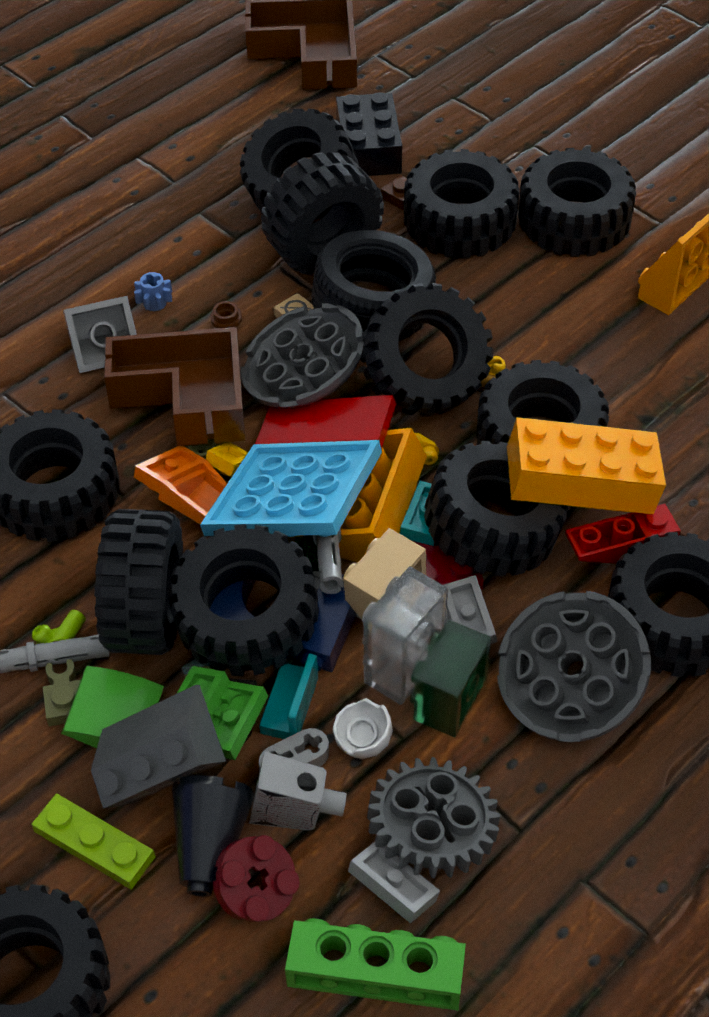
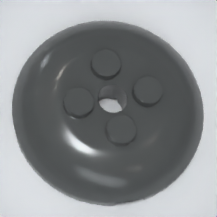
(303, 356)
(553, 637)

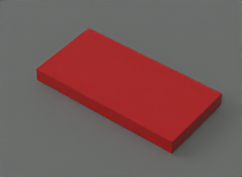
(330, 421)

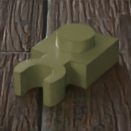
(60, 694)

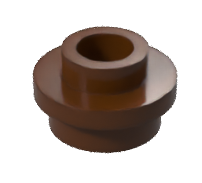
(225, 315)

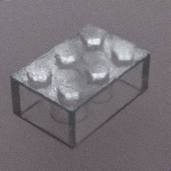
(400, 631)

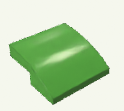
(105, 699)
(230, 705)

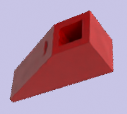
(611, 538)

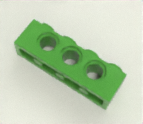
(390, 982)

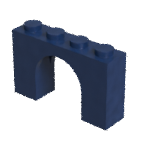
(329, 633)

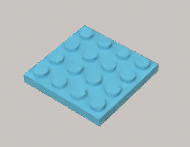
(294, 487)

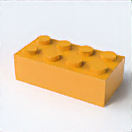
(585, 466)

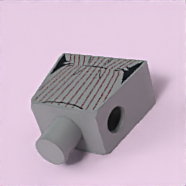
(293, 794)

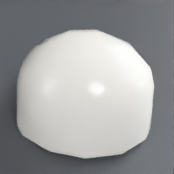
(363, 729)

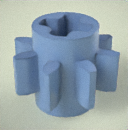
(153, 291)

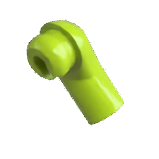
(67, 629)

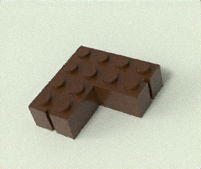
(307, 29)
(182, 368)

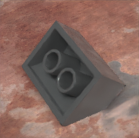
(155, 749)

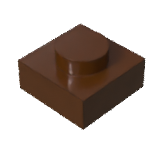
(394, 192)

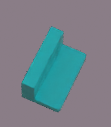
(290, 699)

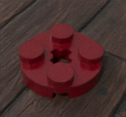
(232, 875)

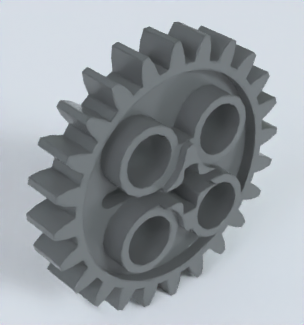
(436, 805)

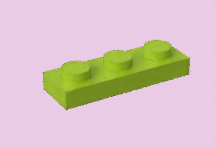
(93, 841)

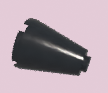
(205, 823)

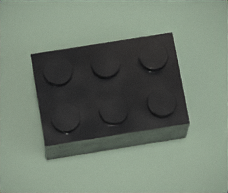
(372, 131)

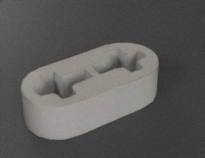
(294, 747)

